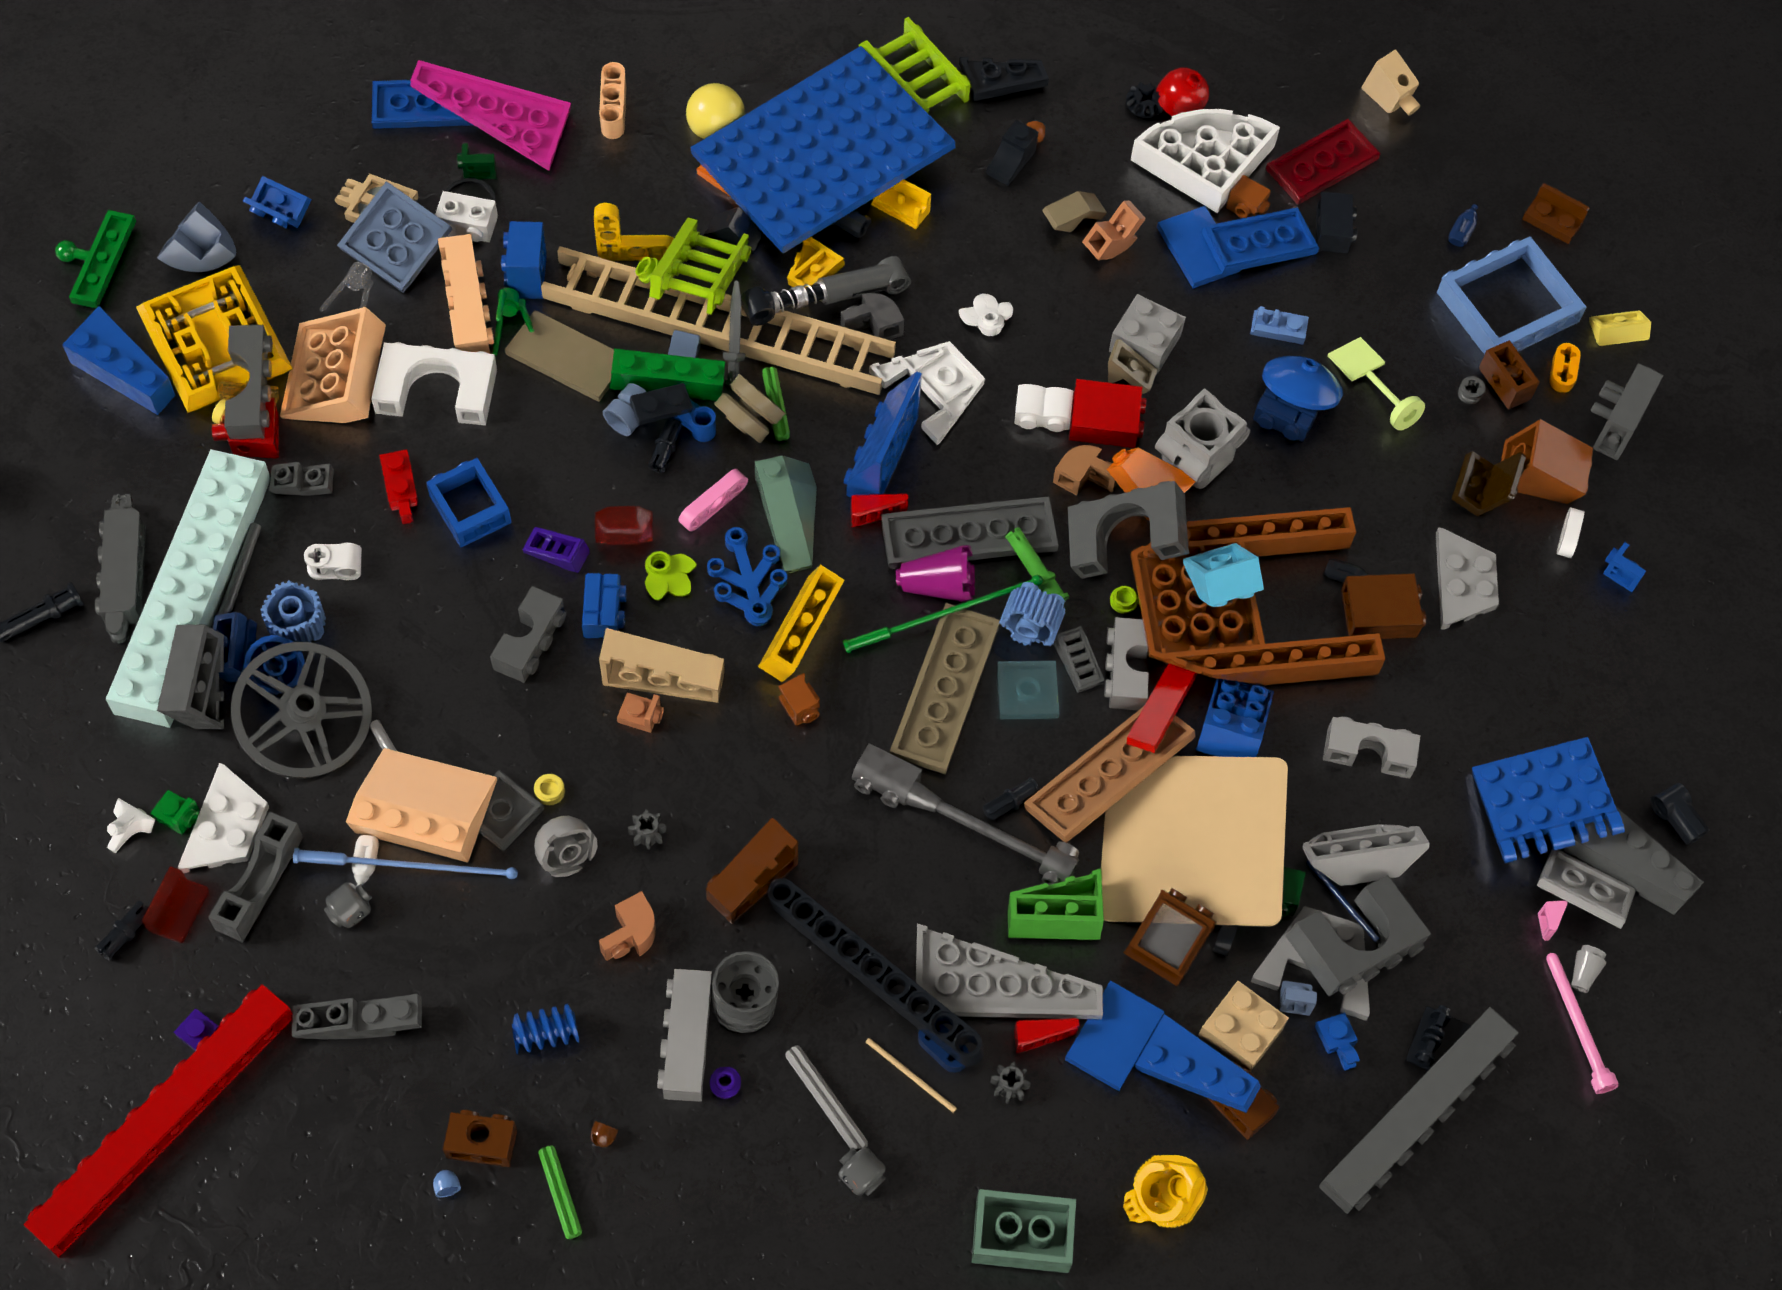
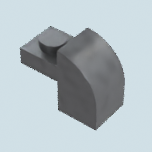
(876, 312)

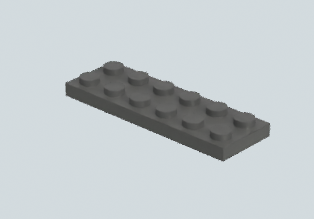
(982, 526)

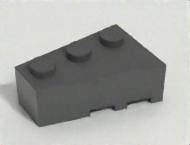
(192, 677)

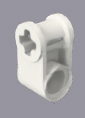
(336, 561)

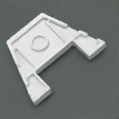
(945, 379)

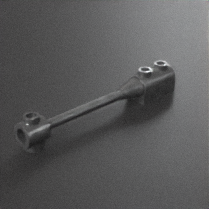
(901, 784)

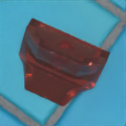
(623, 525)

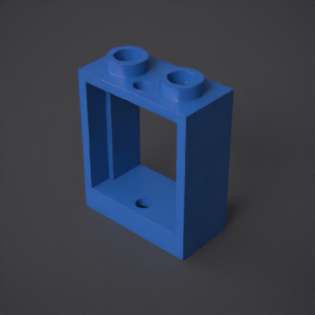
(479, 523)

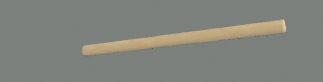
(911, 1075)

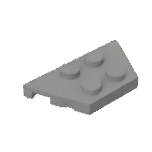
(1464, 578)

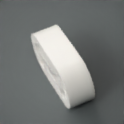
(1570, 532)

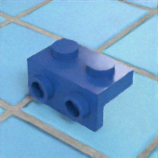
(278, 201)

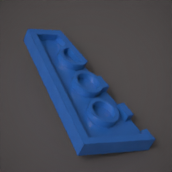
(1190, 1063)

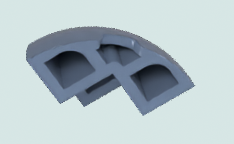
(198, 243)

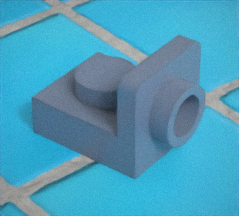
(1297, 998)

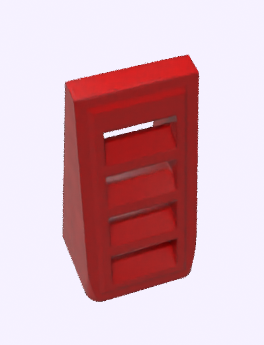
(869, 507)
(1036, 1033)

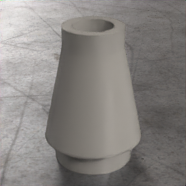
(1587, 967)

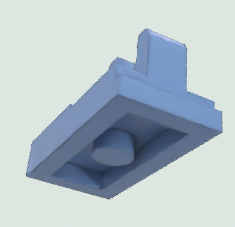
(1279, 325)

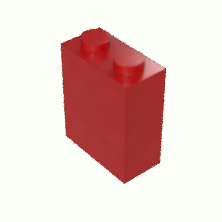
(1107, 413)

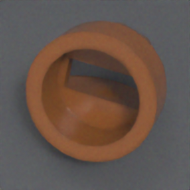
(1040, 127)

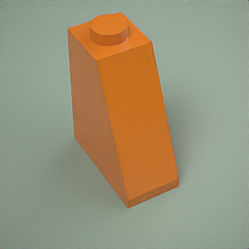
(1142, 470)

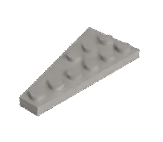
(995, 984)

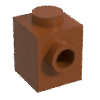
(1248, 198)

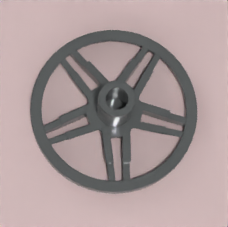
(301, 710)

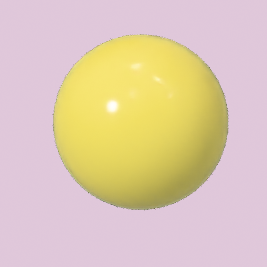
(713, 109)

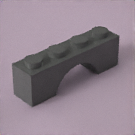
(247, 411)
(242, 904)

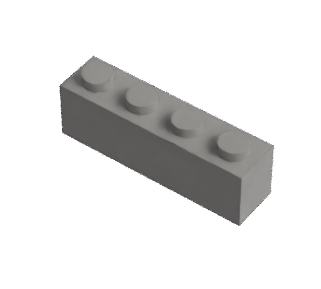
(687, 1035)

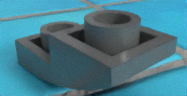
(299, 480)

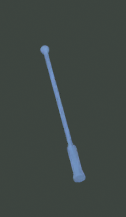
(341, 859)

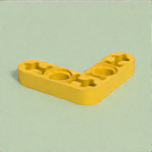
(622, 245)

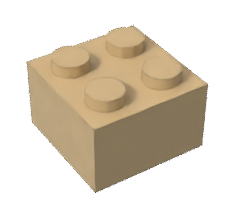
(1243, 1026)

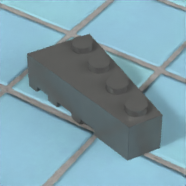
(1639, 863)

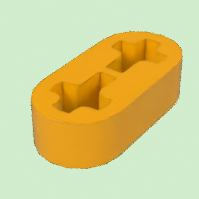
(1570, 368)

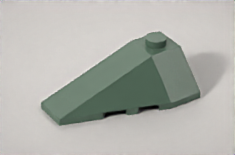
(790, 505)

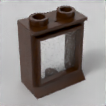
(1171, 936)

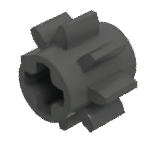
(646, 821)
(1019, 1082)

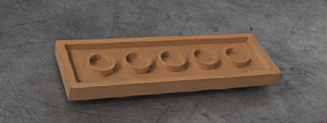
(1102, 778)

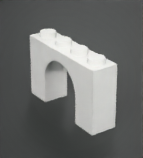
(404, 364)

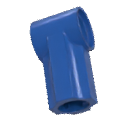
(699, 415)

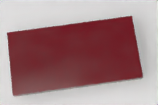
(1322, 161)

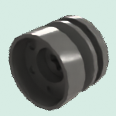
(750, 976)

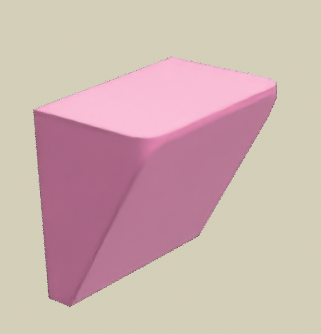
(1550, 917)

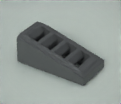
(1064, 648)

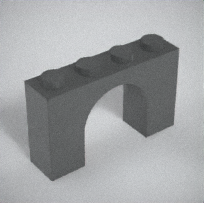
(1094, 520)
(1341, 966)

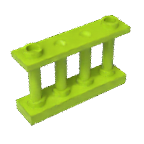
(926, 50)
(681, 250)

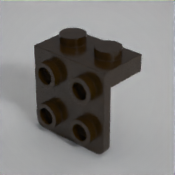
(1486, 485)

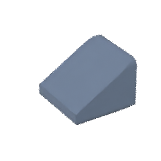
(684, 344)

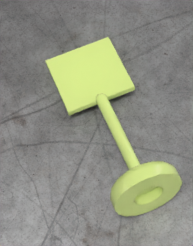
(1360, 359)

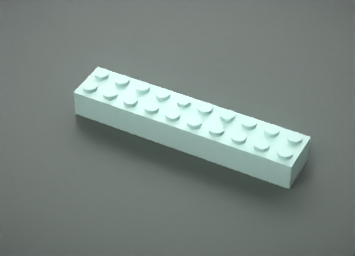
(190, 578)

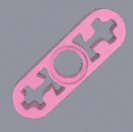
(713, 500)

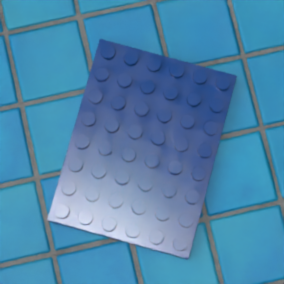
(822, 148)

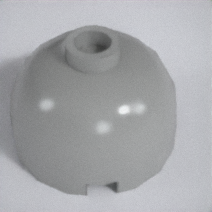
(564, 845)

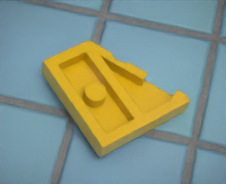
(814, 263)

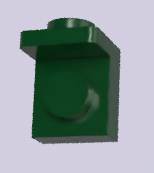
(476, 166)

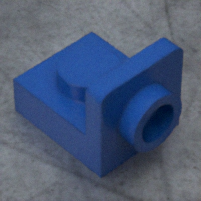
(1622, 570)

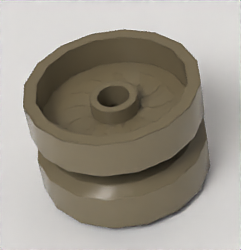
(749, 409)

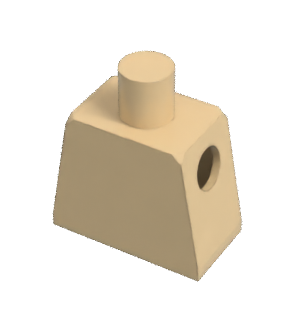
(1392, 84)

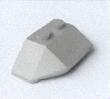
(1366, 852)

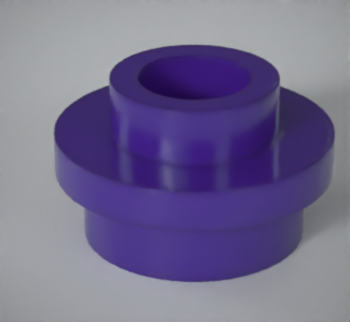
(725, 1091)

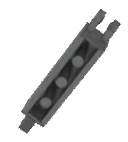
(121, 567)

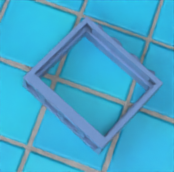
(1475, 324)

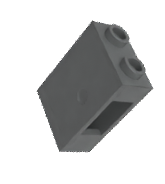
(1629, 409)

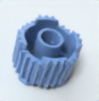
(294, 613)
(1033, 615)

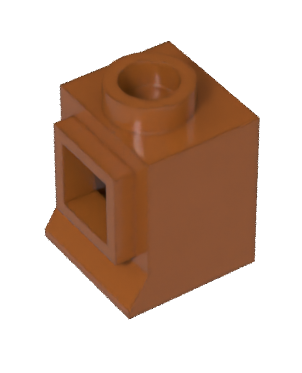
(800, 700)

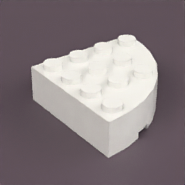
(1205, 152)

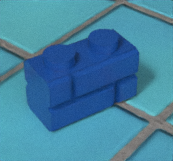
(602, 604)

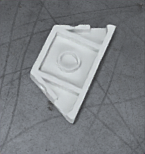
(225, 823)

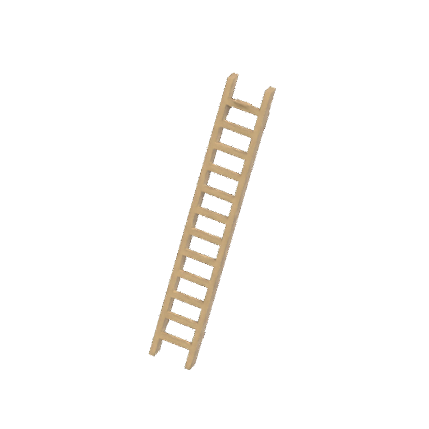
(774, 355)

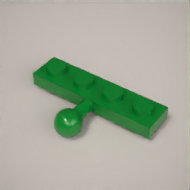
(99, 260)

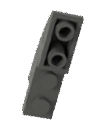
(357, 1019)

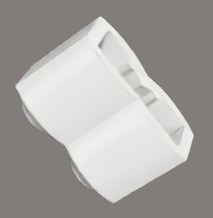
(1043, 407)

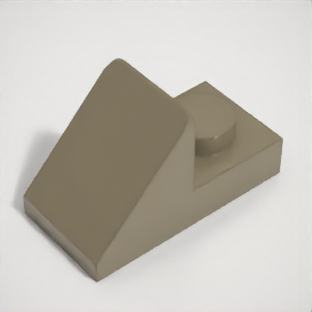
(1130, 366)

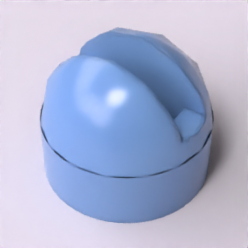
(446, 1184)

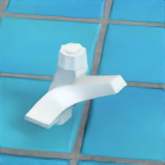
(128, 822)

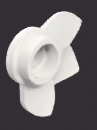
(987, 314)

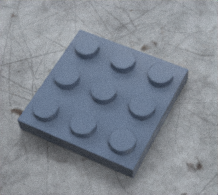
(394, 237)

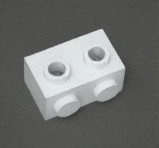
(468, 215)

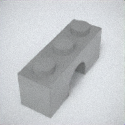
(1126, 686)
(1395, 747)

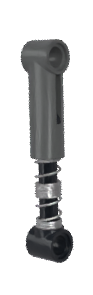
(886, 276)

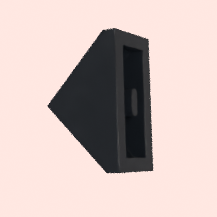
(730, 227)

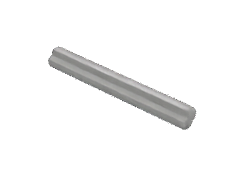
(826, 1098)

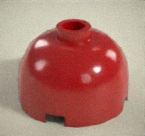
(1183, 91)

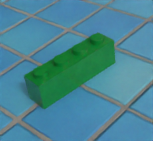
(656, 371)

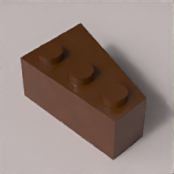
(747, 877)

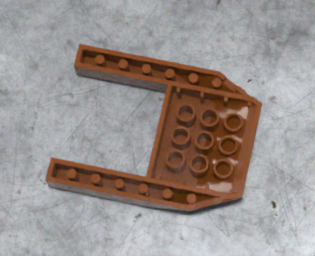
(1229, 638)

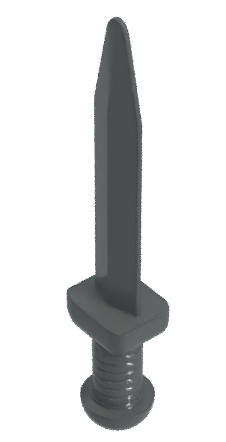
(734, 355)

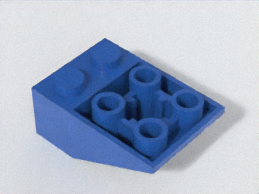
(1235, 719)

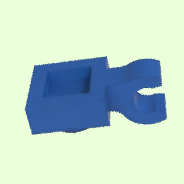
(1339, 1036)

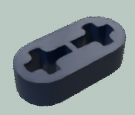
(940, 1054)

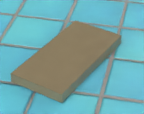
(564, 355)

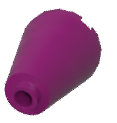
(940, 575)

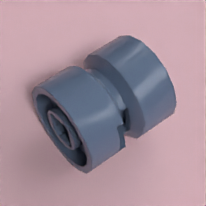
(620, 412)

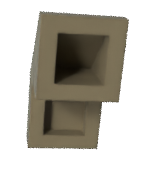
(1072, 209)

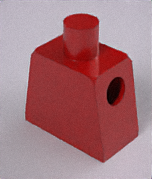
(260, 447)

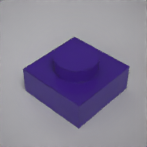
(195, 1028)

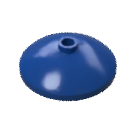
(1303, 382)

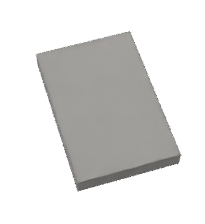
(1586, 887)

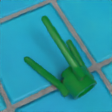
(508, 306)

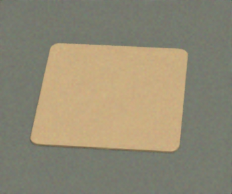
(1205, 831)

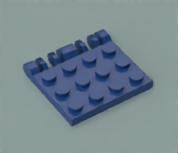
(1546, 795)

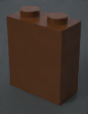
(1383, 605)

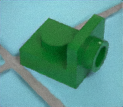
(176, 812)

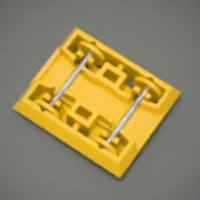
(202, 334)

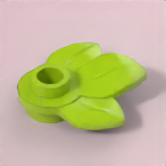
(671, 578)

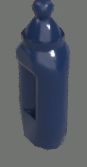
(1464, 227)

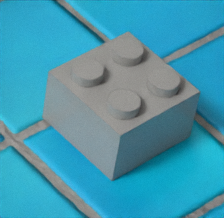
(1149, 330)

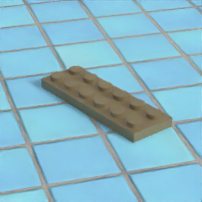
(945, 689)

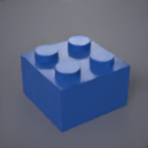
(525, 258)

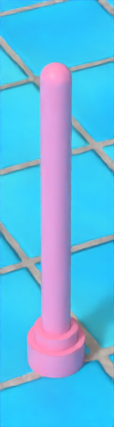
(1603, 1079)

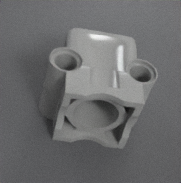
(1202, 438)

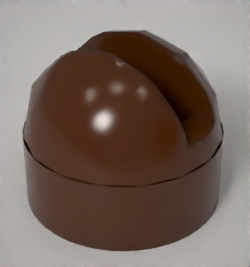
(602, 1134)

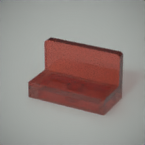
(175, 906)

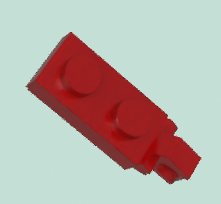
(399, 483)

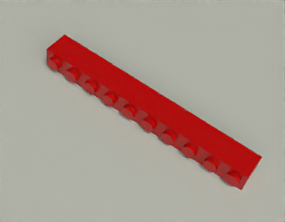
(158, 1120)

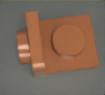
(640, 712)

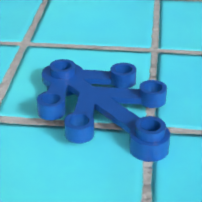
(748, 579)

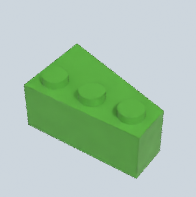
(1058, 910)

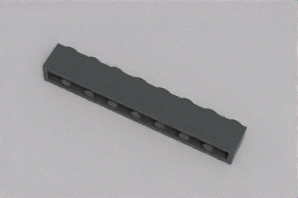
(1418, 1110)

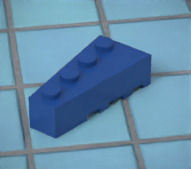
(117, 361)

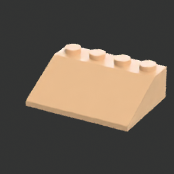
(334, 368)
(422, 804)

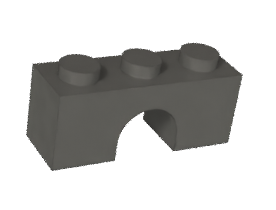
(520, 655)

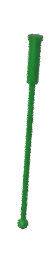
(885, 633)

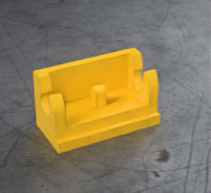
(905, 203)

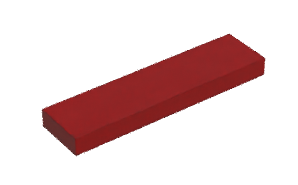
(1161, 708)

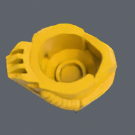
(1166, 1191)

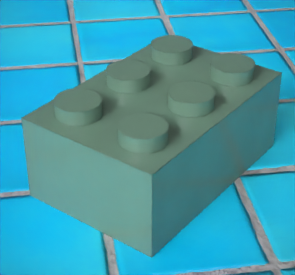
(1024, 1231)

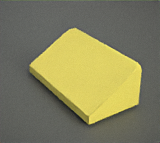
(1620, 328)

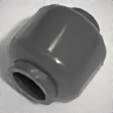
(348, 905)
(862, 1171)

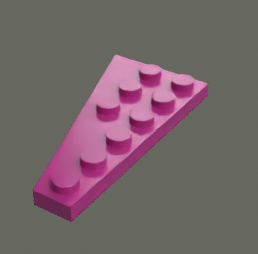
(510, 114)

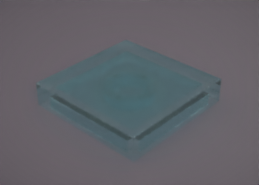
(1027, 689)

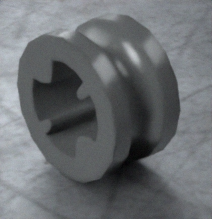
(1475, 383)

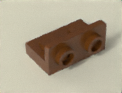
(1556, 213)

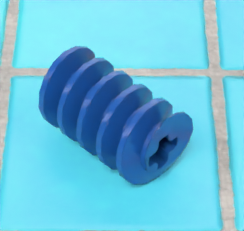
(544, 1028)

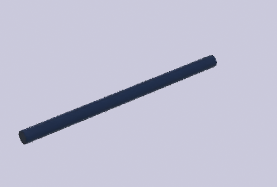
(1345, 903)

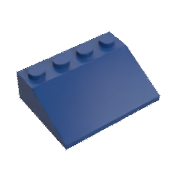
(885, 439)

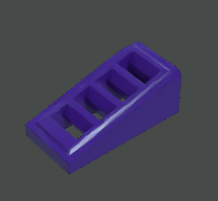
(572, 557)

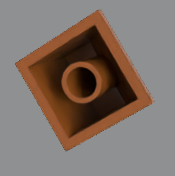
(1554, 462)

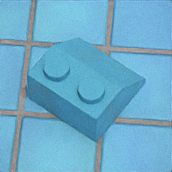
(1224, 574)

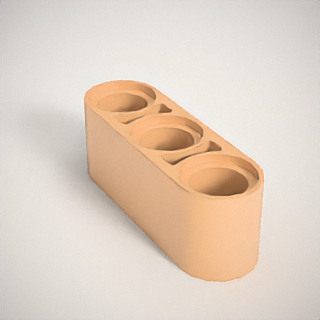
(613, 100)

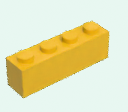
(801, 623)

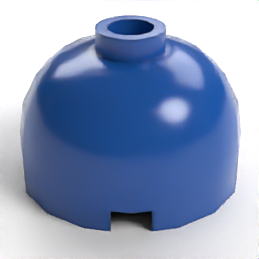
(283, 667)

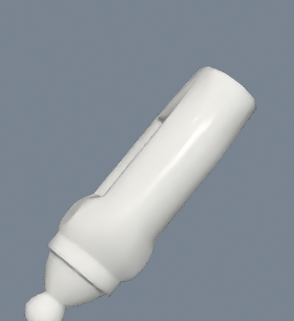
(365, 847)

